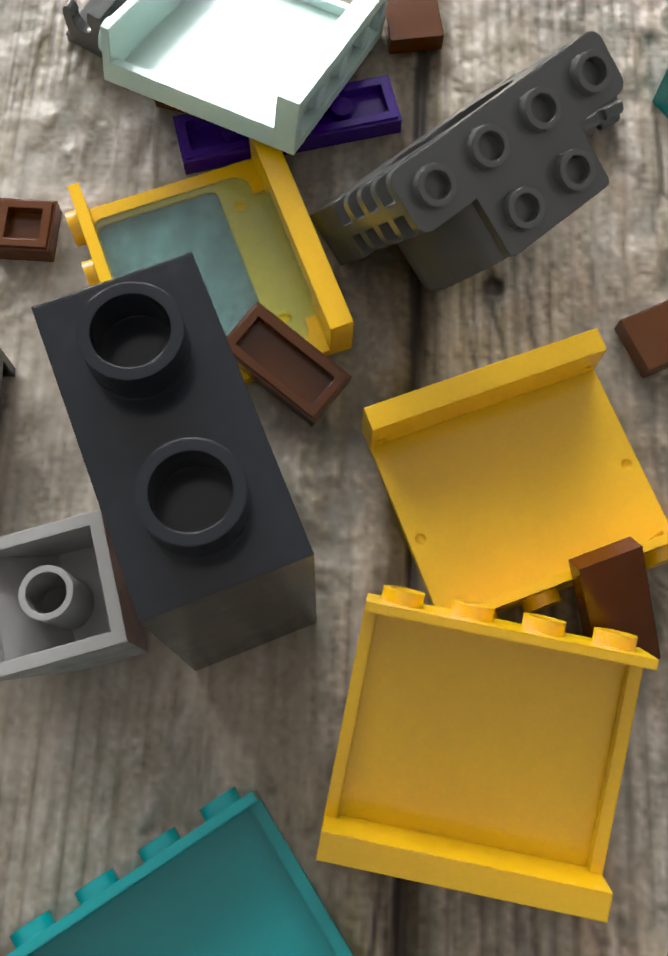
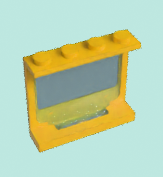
(244, 235)

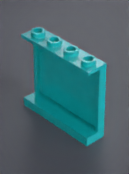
(210, 893)

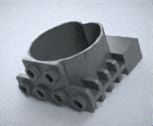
(485, 175)

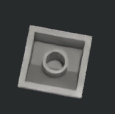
(64, 600)

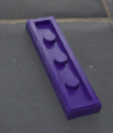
(358, 113)

